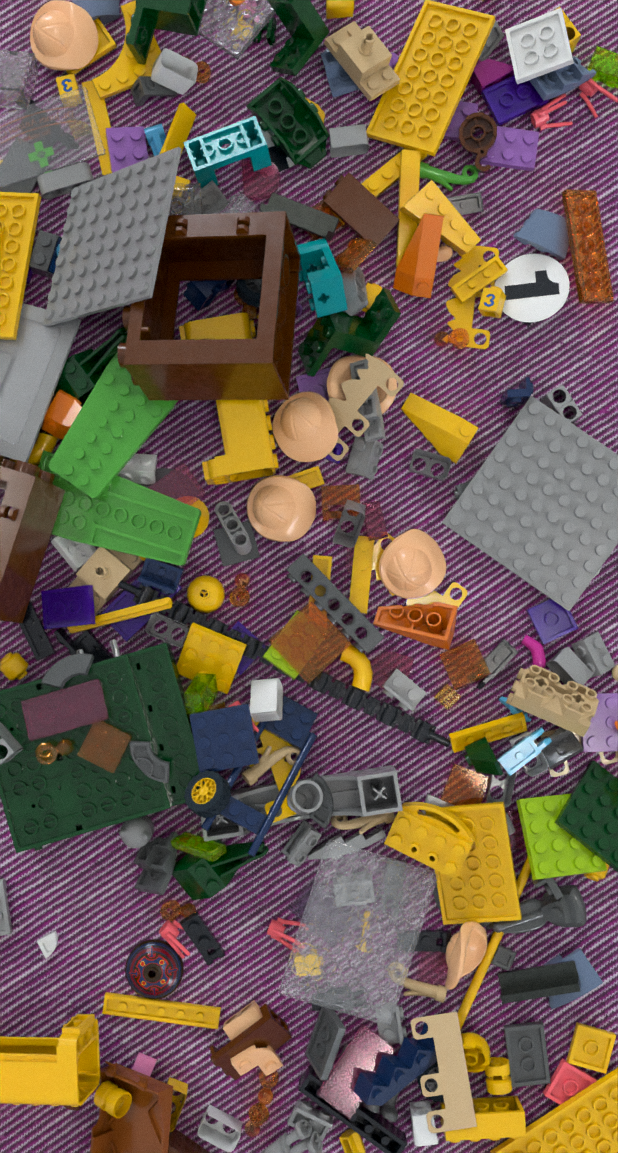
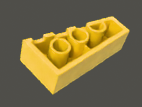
(455, 230)

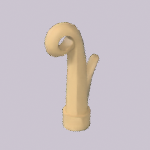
(267, 761)
(364, 823)
(425, 989)

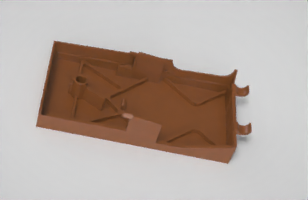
(145, 1124)

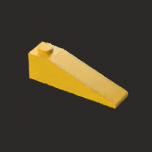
(442, 428)

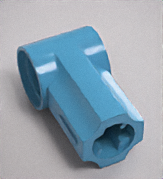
(155, 137)

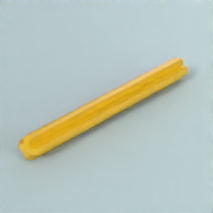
(125, 614)

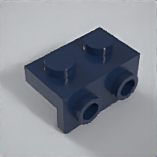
(513, 397)
(160, 575)

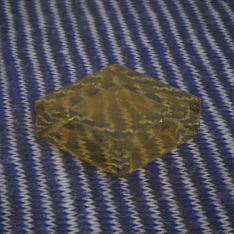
(447, 696)

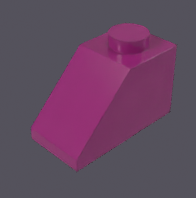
(489, 73)

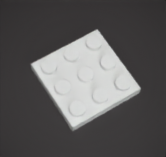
(539, 46)

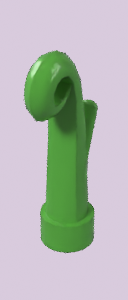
(444, 177)

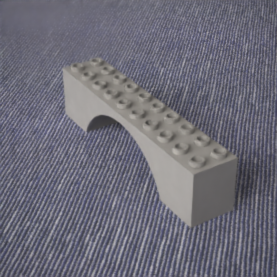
(353, 794)

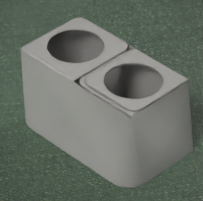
(348, 141)
(418, 453)
(569, 667)
(507, 791)

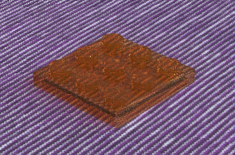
(309, 642)

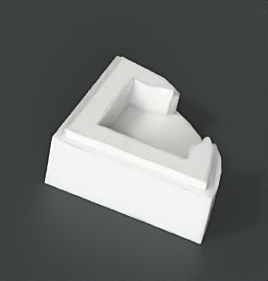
(48, 944)

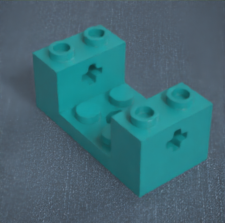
(244, 141)
(321, 278)

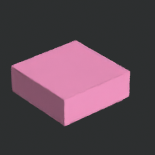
(144, 1064)

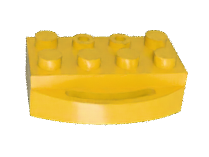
(430, 838)

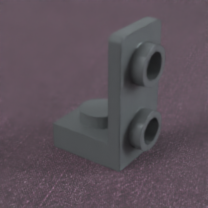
(145, 87)

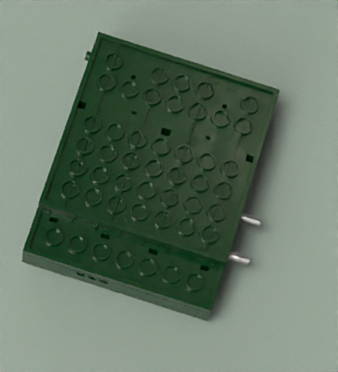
(77, 796)

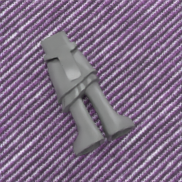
(302, 1131)

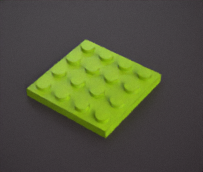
(548, 846)

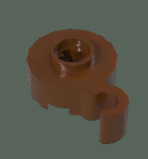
(481, 145)

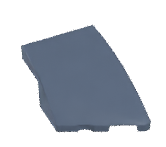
(103, 9)
(337, 77)
(562, 80)
(546, 233)
(587, 974)

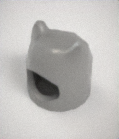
(304, 797)
(137, 832)

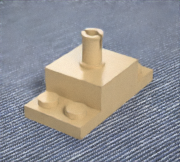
(363, 59)
(105, 572)

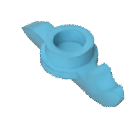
(513, 710)

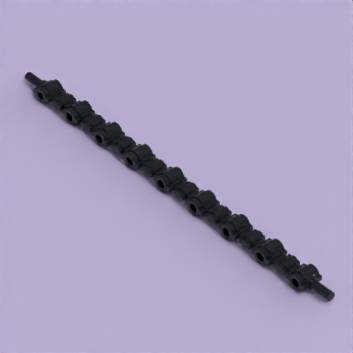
(351, 696)

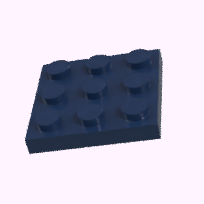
(224, 738)

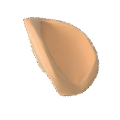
(63, 36)
(341, 372)
(305, 427)
(281, 508)
(412, 565)
(465, 952)

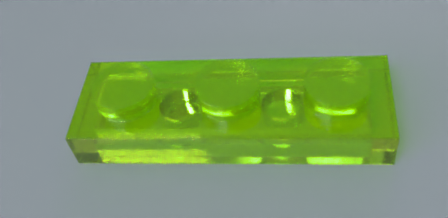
(198, 847)

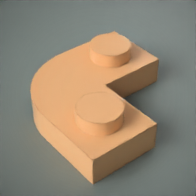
(251, 1057)

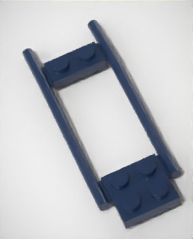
(294, 730)

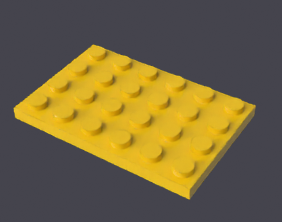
(487, 879)

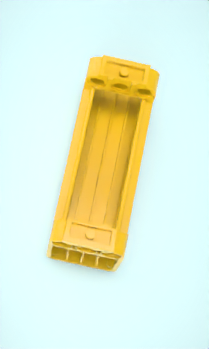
(242, 422)
(52, 1068)

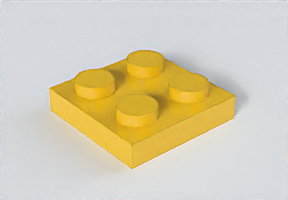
(591, 1048)

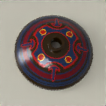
(154, 956)

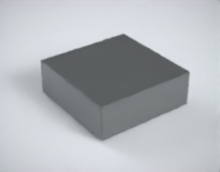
(503, 957)

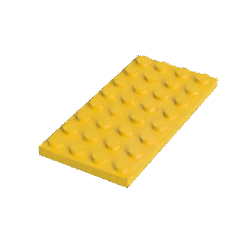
(432, 77)
(17, 233)
(577, 1126)

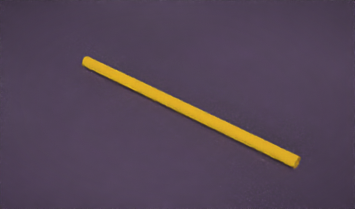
(490, 951)

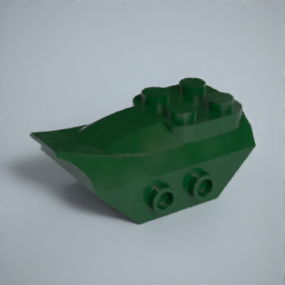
(291, 122)

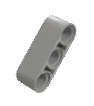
(64, 180)
(355, 291)
(230, 520)

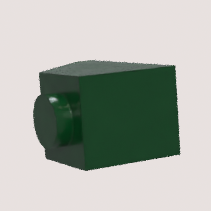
(482, 757)

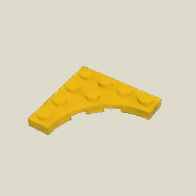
(126, 68)

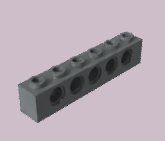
(303, 565)

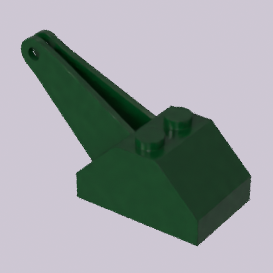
(85, 368)
(205, 878)

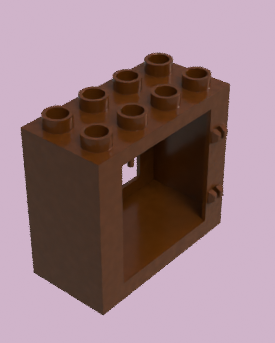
(217, 369)
(25, 533)

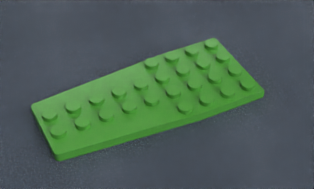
(107, 431)
(126, 519)

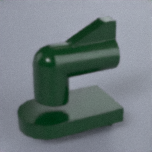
(271, 29)

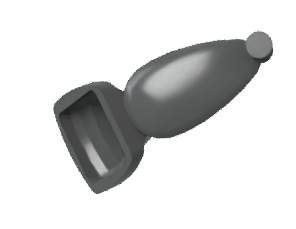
(564, 912)

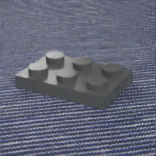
(325, 1042)
(527, 1054)

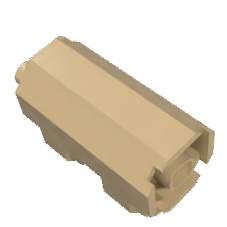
(544, 697)

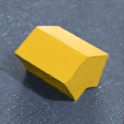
(352, 1142)

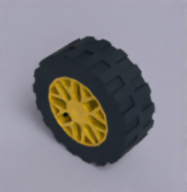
(207, 794)

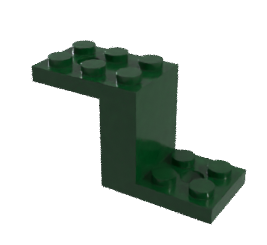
(166, 15)
(306, 34)
(349, 332)

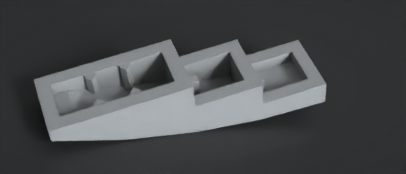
(370, 408)
(355, 840)

